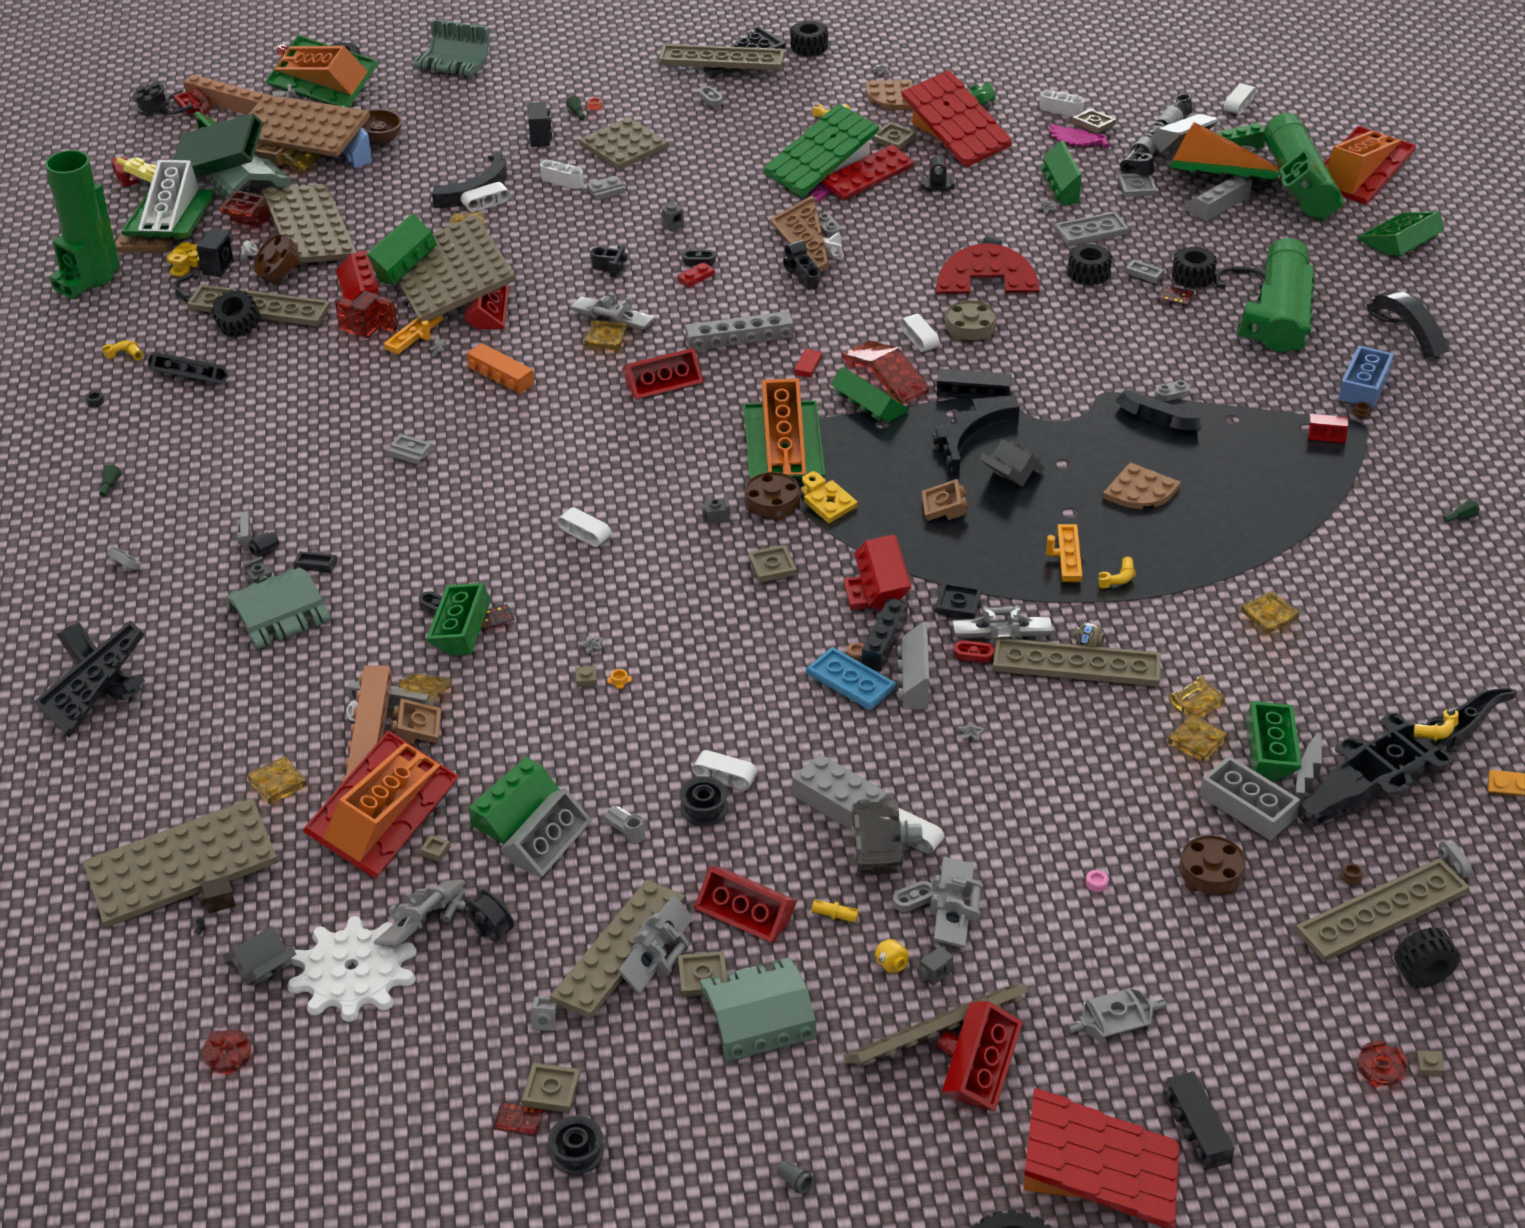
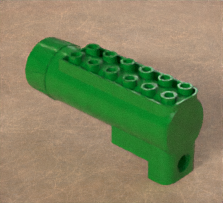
(1302, 166)
(87, 244)
(1285, 301)

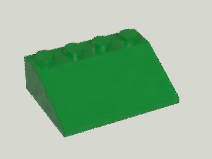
(1403, 232)

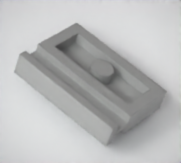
(606, 188)
(409, 449)

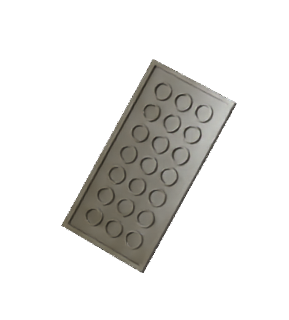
(310, 220)
(177, 862)

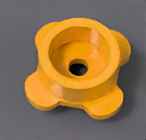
(619, 678)

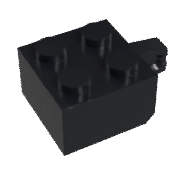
(539, 124)
(215, 252)

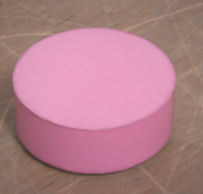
(1097, 881)

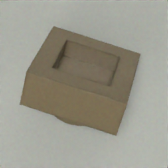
(586, 676)
(435, 848)
(1430, 1063)

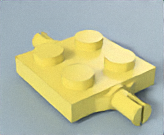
(138, 168)

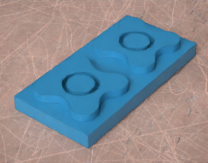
(851, 678)

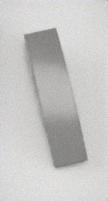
(1310, 768)

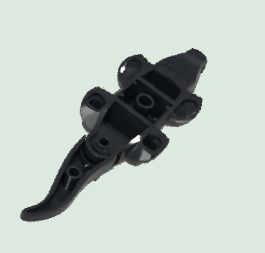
(1394, 760)

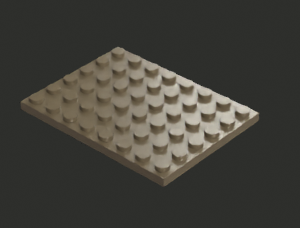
(456, 270)

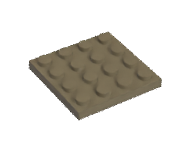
(623, 143)

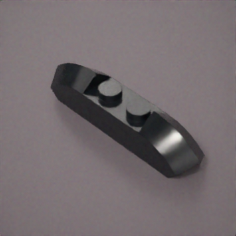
(187, 367)
(1159, 412)

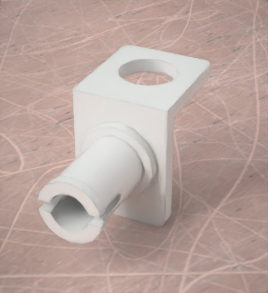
(833, 245)

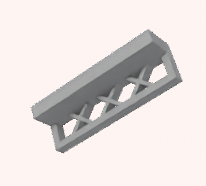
(395, 695)

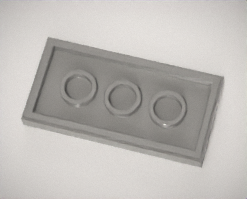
(1091, 228)

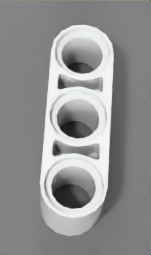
(1239, 99)
(1061, 103)
(562, 174)
(485, 197)
(919, 332)
(584, 527)
(728, 770)
(931, 834)

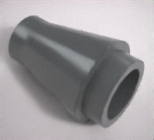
(797, 1177)

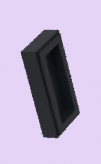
(315, 561)

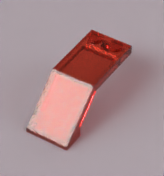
(890, 367)

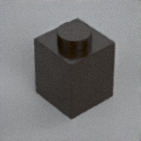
(217, 895)

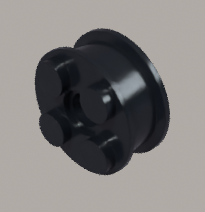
(150, 98)
(703, 800)
(489, 915)
(571, 1157)

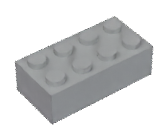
(833, 789)
(1249, 797)

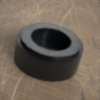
(94, 399)

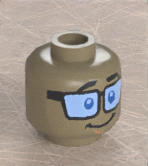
(1089, 635)

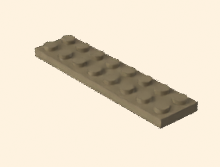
(721, 57)
(271, 306)
(1077, 662)
(1381, 909)
(597, 971)
(929, 1027)

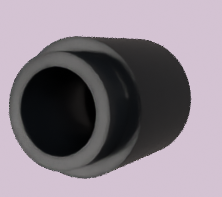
(264, 544)

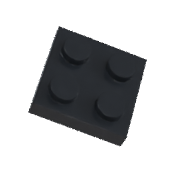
(958, 600)

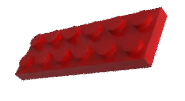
(867, 172)

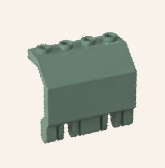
(455, 48)
(259, 169)
(279, 606)
(761, 1009)

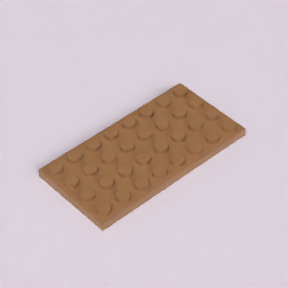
(307, 124)

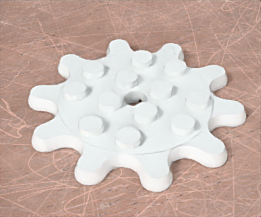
(335, 985)

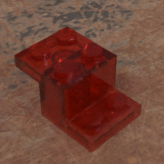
(246, 208)
(366, 314)

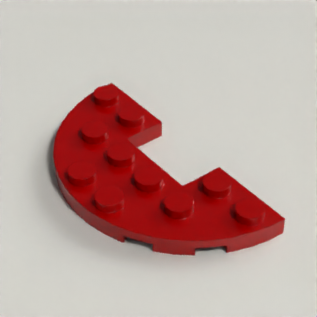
(987, 262)

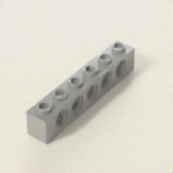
(739, 331)

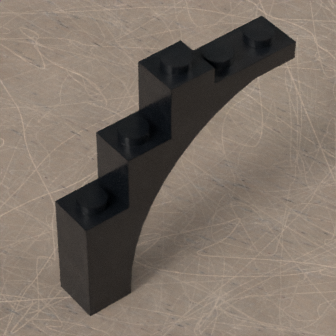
(982, 415)

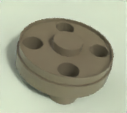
(970, 321)

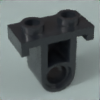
(937, 176)
(609, 259)

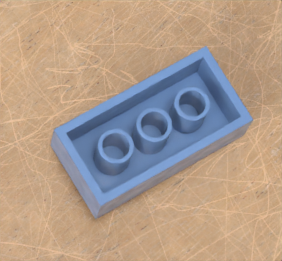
(1366, 376)

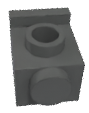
(672, 213)
(716, 510)
(256, 571)
(935, 965)

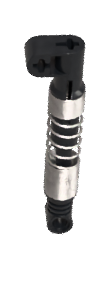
(1140, 158)

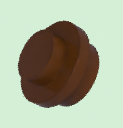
(1362, 410)
(1352, 874)

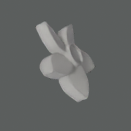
(881, 70)
(1047, 206)
(438, 347)
(592, 644)
(971, 731)

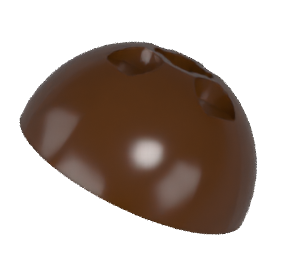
(382, 126)

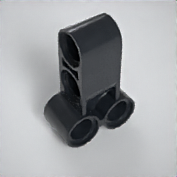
(801, 264)

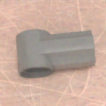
(629, 824)

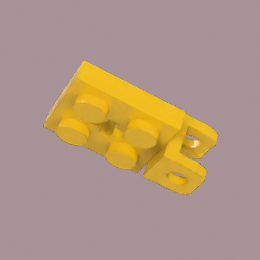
(182, 258)
(817, 493)

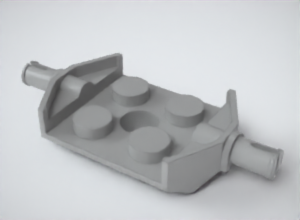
(1100, 1020)

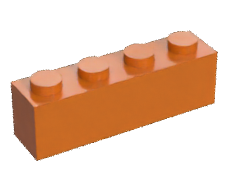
(500, 368)

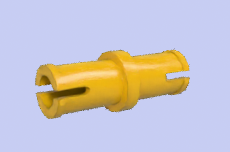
(835, 911)

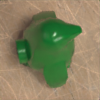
(983, 94)

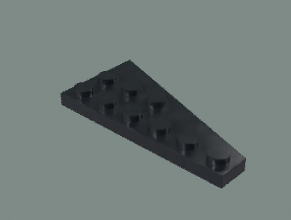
(757, 39)
(80, 688)

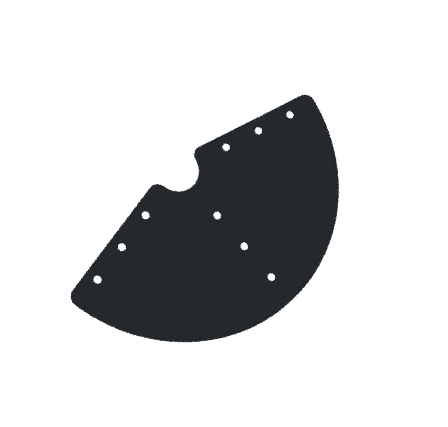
(1239, 503)

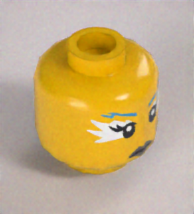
(891, 956)

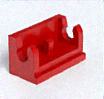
(124, 177)
(1328, 428)

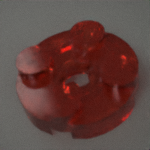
(223, 1040)
(1378, 1074)

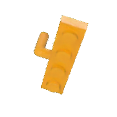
(410, 334)
(1068, 552)
(1506, 783)

